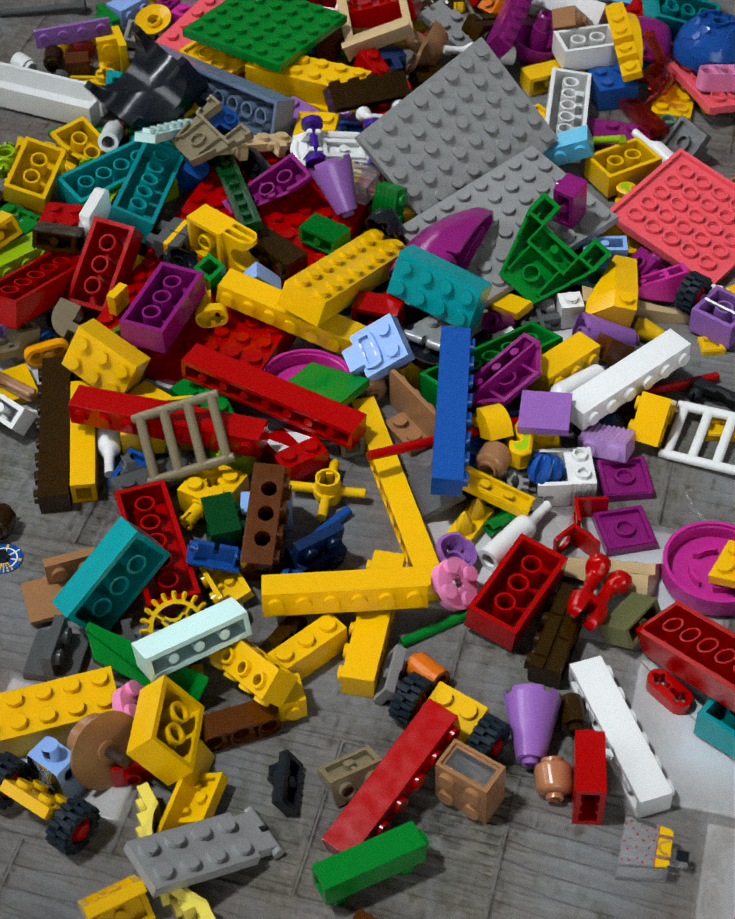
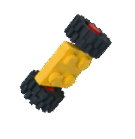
(478, 727)
(70, 818)

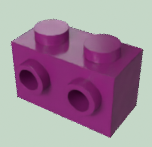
(572, 197)

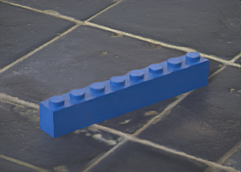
(451, 412)

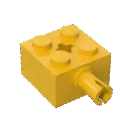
(208, 483)

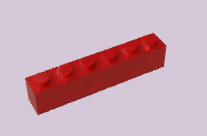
(394, 778)

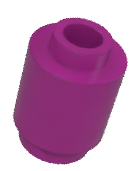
(497, 321)

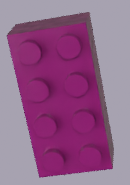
(162, 307)

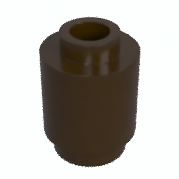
(53, 58)
(573, 714)

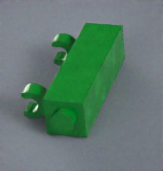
(370, 863)

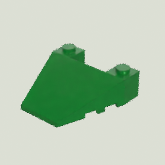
(541, 262)

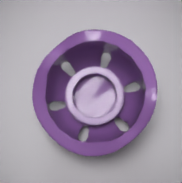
(455, 544)

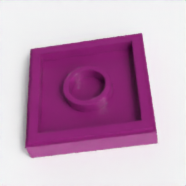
(623, 480)
(624, 530)

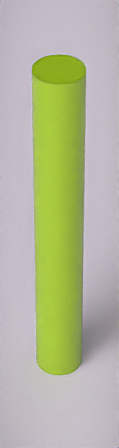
(611, 139)

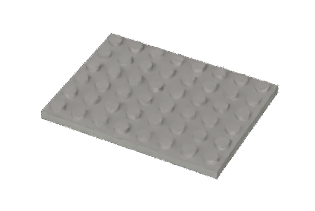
(455, 128)
(509, 194)

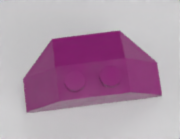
(508, 372)

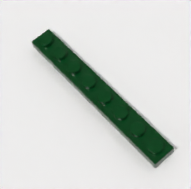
(237, 191)

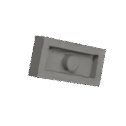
(391, 669)

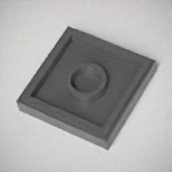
(429, 504)

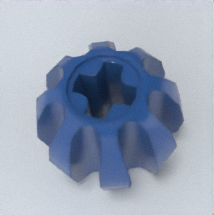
(545, 468)

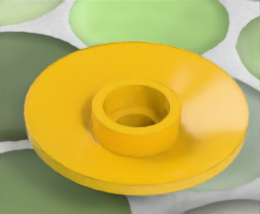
(153, 18)

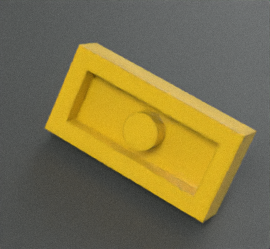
(472, 519)

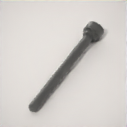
(78, 6)

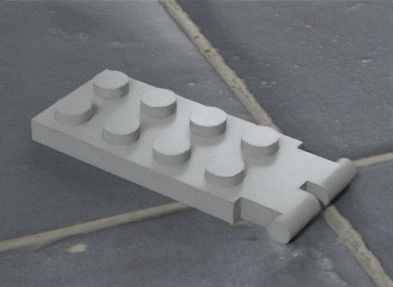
(449, 19)
(429, 331)
(201, 851)

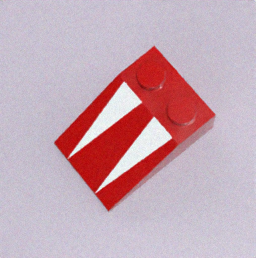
(297, 450)

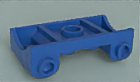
(189, 176)

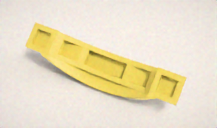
(182, 901)

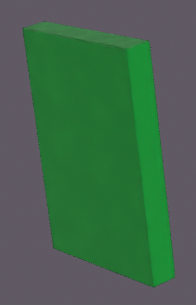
(331, 382)

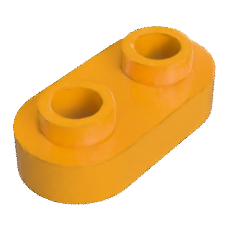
(47, 349)

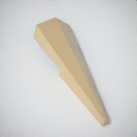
(647, 310)
(644, 575)

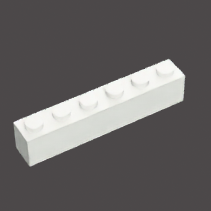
(628, 378)
(626, 746)

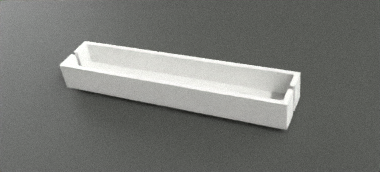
(47, 95)

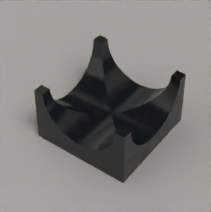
(152, 88)

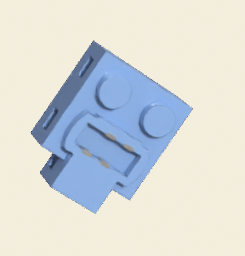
(378, 349)

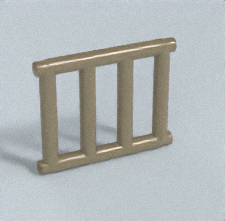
(164, 413)

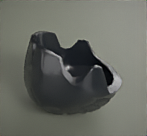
(386, 221)
(180, 257)

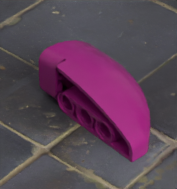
(455, 236)

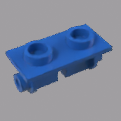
(202, 554)

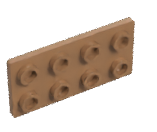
(415, 414)
(40, 592)

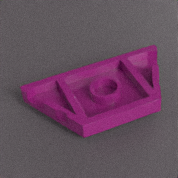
(602, 127)

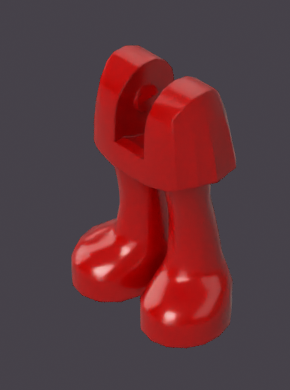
(615, 584)

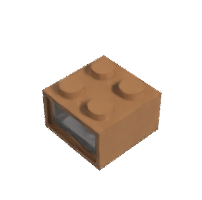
(469, 781)

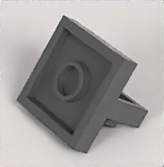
(689, 138)
(56, 652)

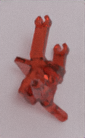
(656, 75)

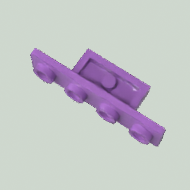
(72, 32)

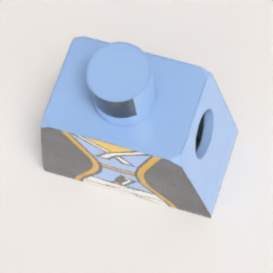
(51, 764)

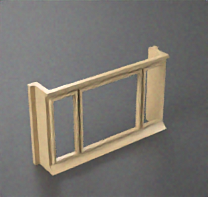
(377, 36)

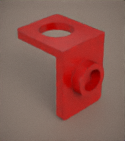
(587, 505)
(579, 537)
(130, 775)

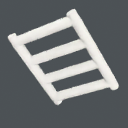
(692, 457)

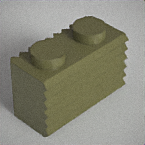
(626, 617)

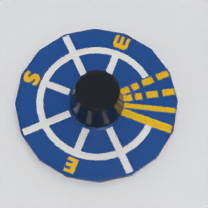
(10, 558)

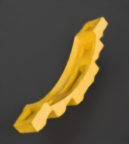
(627, 40)

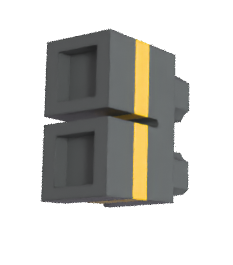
(169, 235)

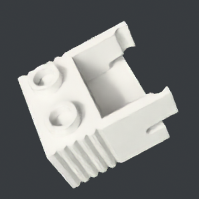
(578, 477)

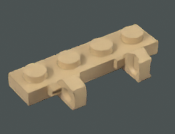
(263, 142)

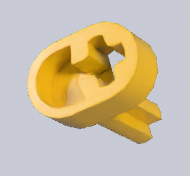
(205, 312)

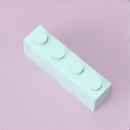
(191, 639)

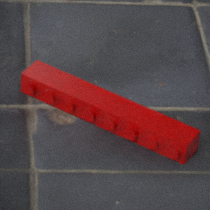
(274, 396)
(114, 410)

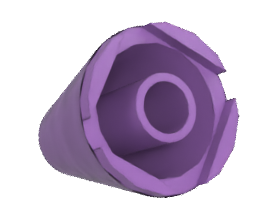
(337, 184)
(593, 325)
(532, 720)

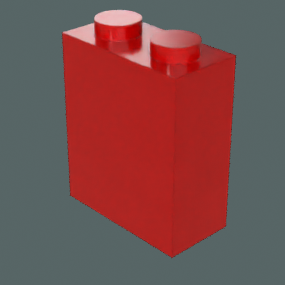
(589, 777)

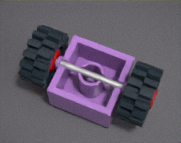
(710, 311)

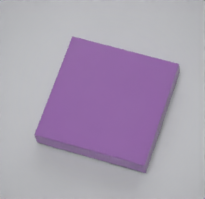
(545, 413)

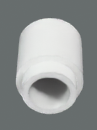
(23, 60)

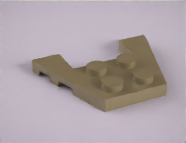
(202, 141)

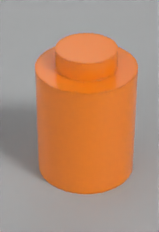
(427, 667)

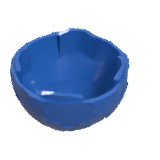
(706, 40)

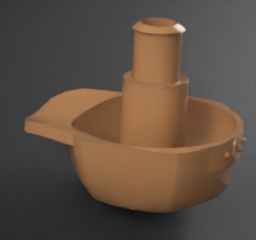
(427, 47)

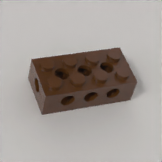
(265, 521)

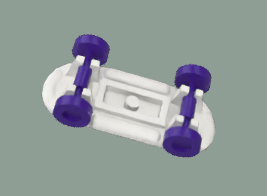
(318, 146)

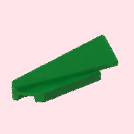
(117, 652)

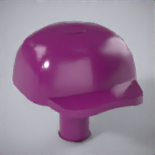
(662, 32)
(535, 39)

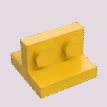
(113, 50)
(118, 901)

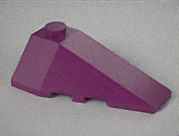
(277, 181)

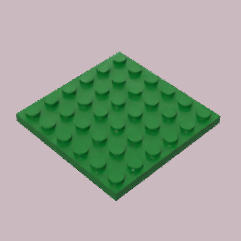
(265, 30)

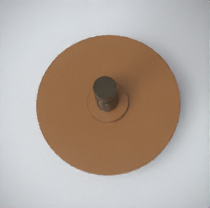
(97, 745)

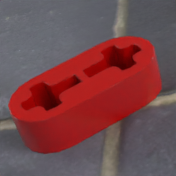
(669, 691)

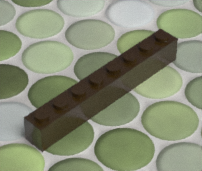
(54, 438)

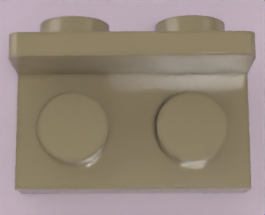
(348, 773)

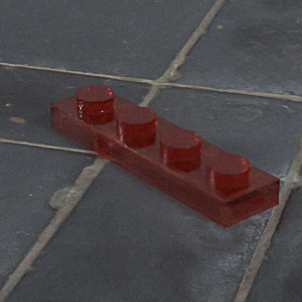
(644, 116)

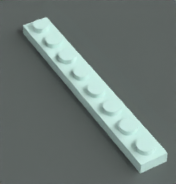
(161, 132)

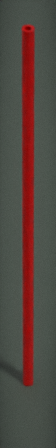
(428, 441)

